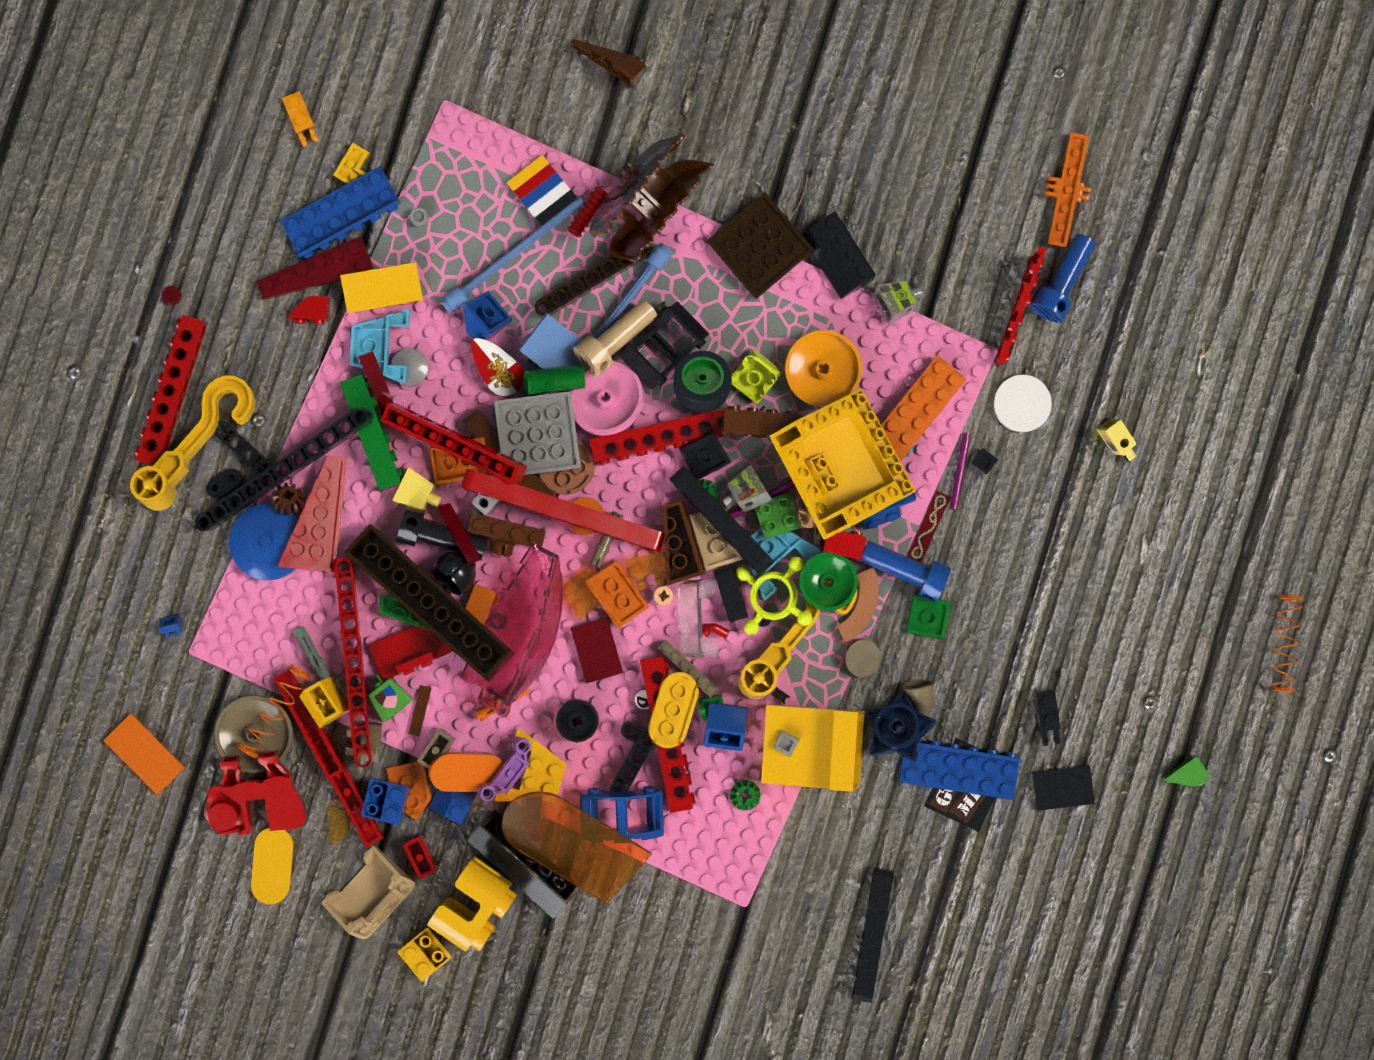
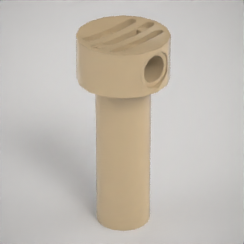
(597, 353)

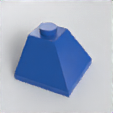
(485, 317)
(453, 804)

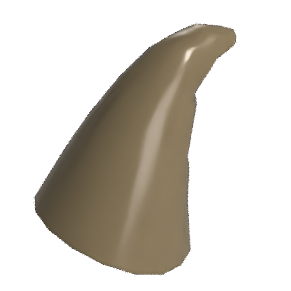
(920, 695)

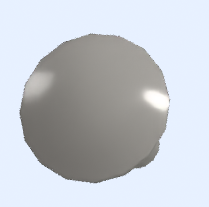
(416, 364)

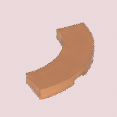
(865, 606)

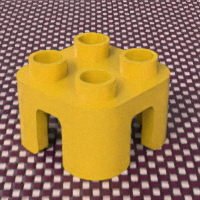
(462, 924)

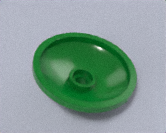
(838, 571)

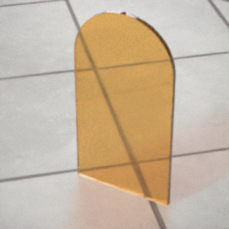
(572, 843)

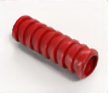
(587, 212)

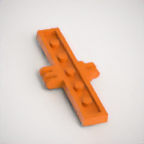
(1067, 190)

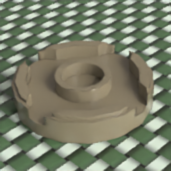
(861, 657)

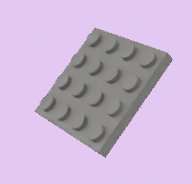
(539, 432)

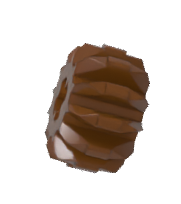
(294, 502)

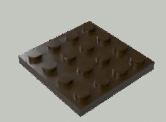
(760, 245)

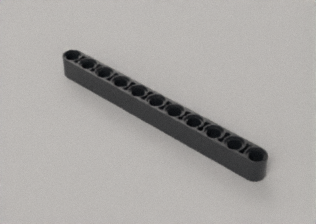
(274, 471)

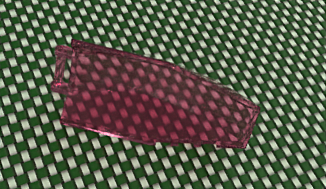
(527, 623)

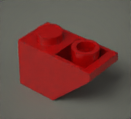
(312, 309)

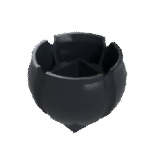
(454, 572)

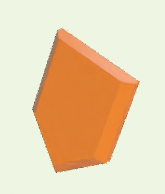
(419, 794)

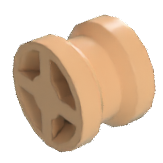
(663, 596)

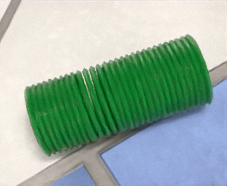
(555, 379)

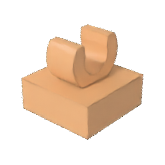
(806, 519)

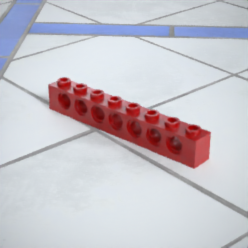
(180, 385)
(454, 443)
(599, 444)
(675, 802)

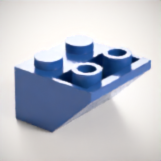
(725, 726)
(385, 801)

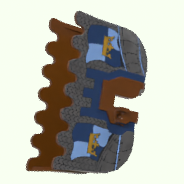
(651, 193)

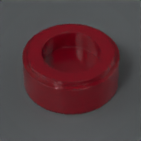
(172, 295)

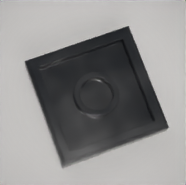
(705, 455)

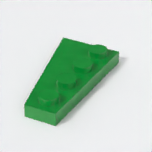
(394, 609)

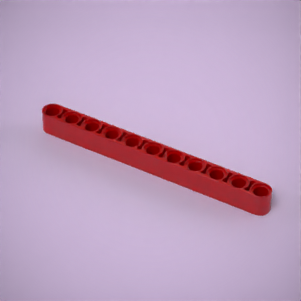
(562, 510)
(349, 653)

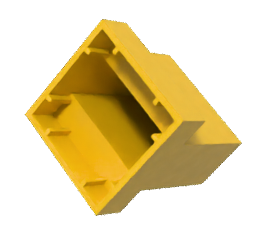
(827, 749)

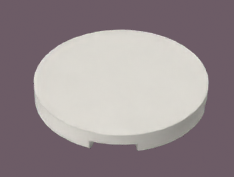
(1022, 403)

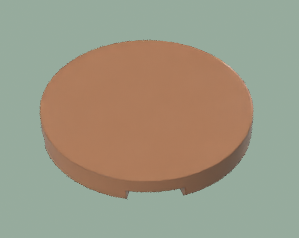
(574, 480)

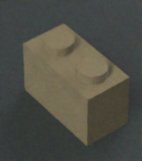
(439, 744)

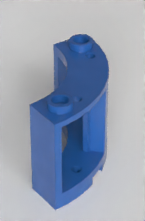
(654, 807)

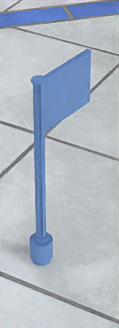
(553, 344)

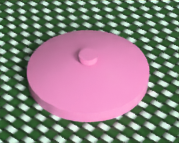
(609, 401)

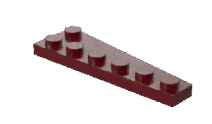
(318, 270)

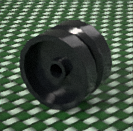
(567, 725)

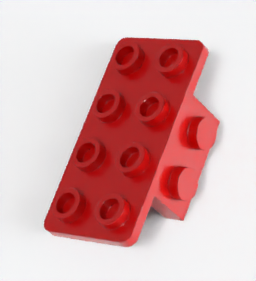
(406, 651)

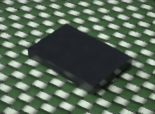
(1063, 787)

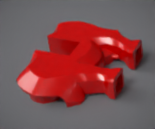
(229, 803)

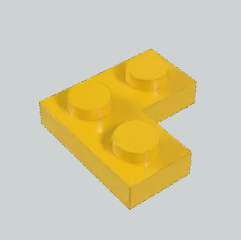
(351, 164)

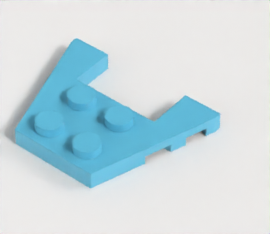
(375, 337)
(777, 548)

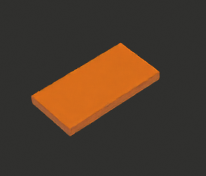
(144, 753)

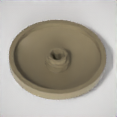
(234, 724)

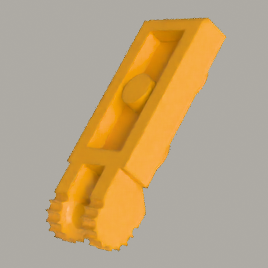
(299, 116)

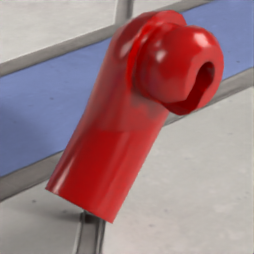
(715, 628)

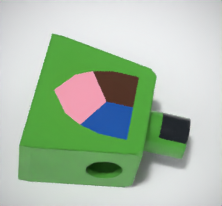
(388, 697)

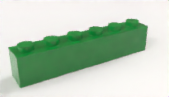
(373, 437)

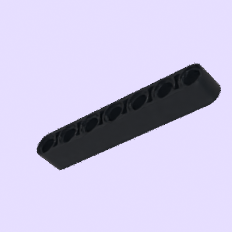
(721, 520)
(872, 935)

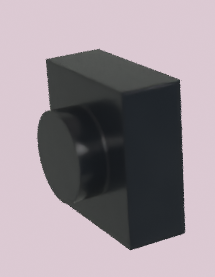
(984, 461)

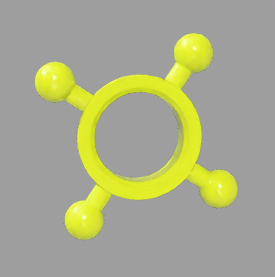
(803, 617)

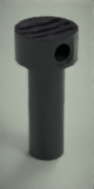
(432, 532)

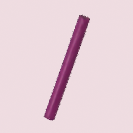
(960, 471)
(773, 493)

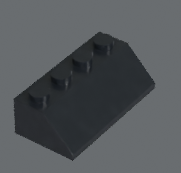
(839, 255)

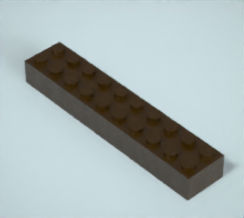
(429, 602)

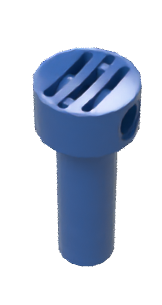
(1053, 300)
(929, 578)

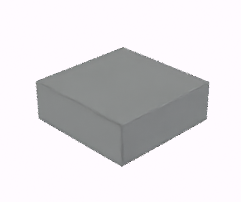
(786, 743)

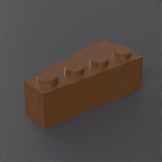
(755, 423)
(682, 551)

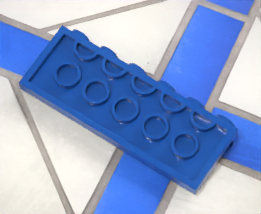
(340, 213)
(962, 770)

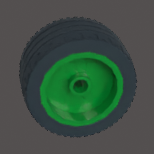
(702, 381)

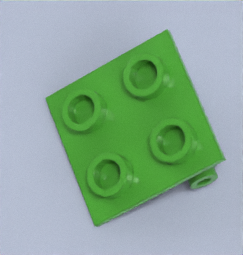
(778, 516)

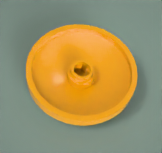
(823, 368)

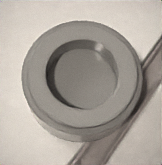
(419, 216)

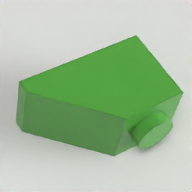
(1188, 773)

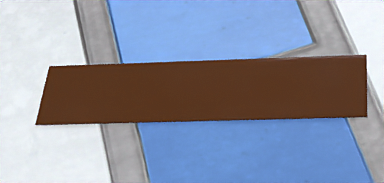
(419, 711)

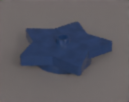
(889, 718)

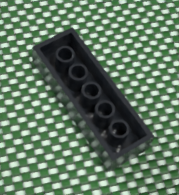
(535, 880)

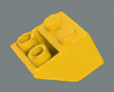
(325, 701)
(424, 954)

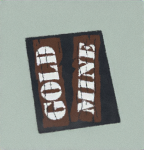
(960, 806)

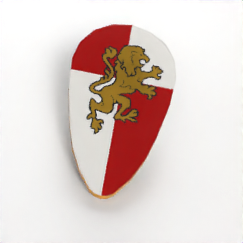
(497, 367)

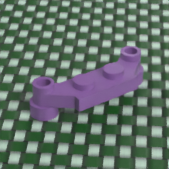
(509, 771)

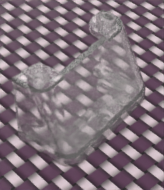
(690, 618)

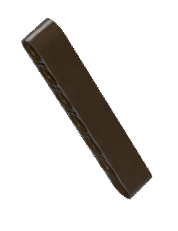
(587, 287)

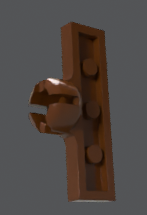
(504, 533)

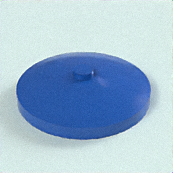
(260, 540)

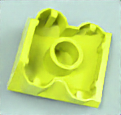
(755, 376)

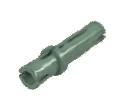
(302, 633)

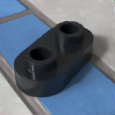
(224, 483)

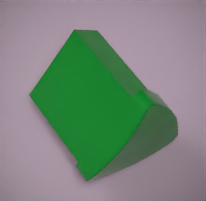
(704, 704)

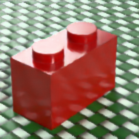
(420, 856)

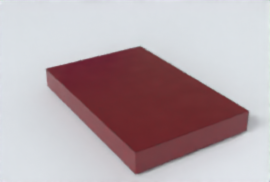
(596, 650)

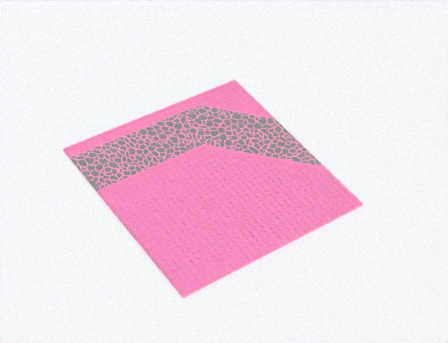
(469, 228)

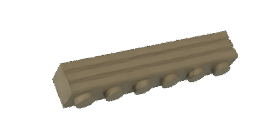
(687, 667)

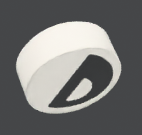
(641, 699)

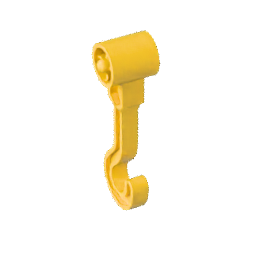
(157, 483)
(761, 675)

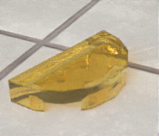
(337, 824)

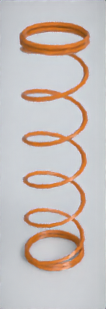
(1286, 597)
(251, 751)

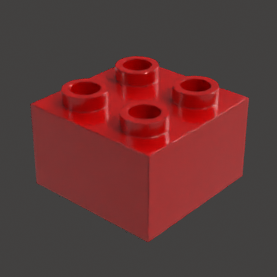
(845, 544)

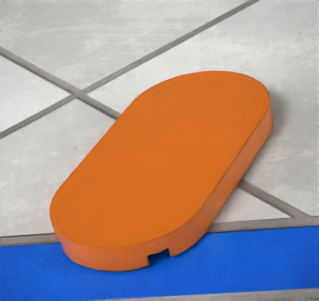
(463, 770)

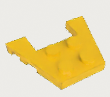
(542, 773)

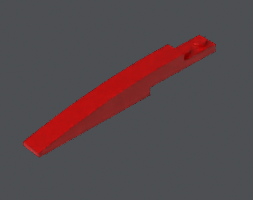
(330, 761)

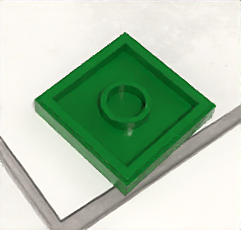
(928, 617)

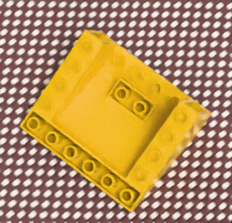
(842, 463)

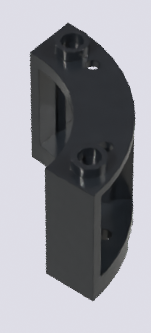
(642, 366)

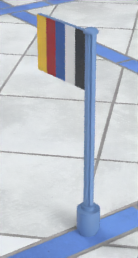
(548, 202)

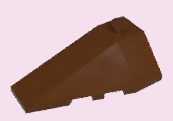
(619, 64)

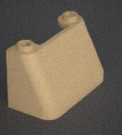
(369, 895)

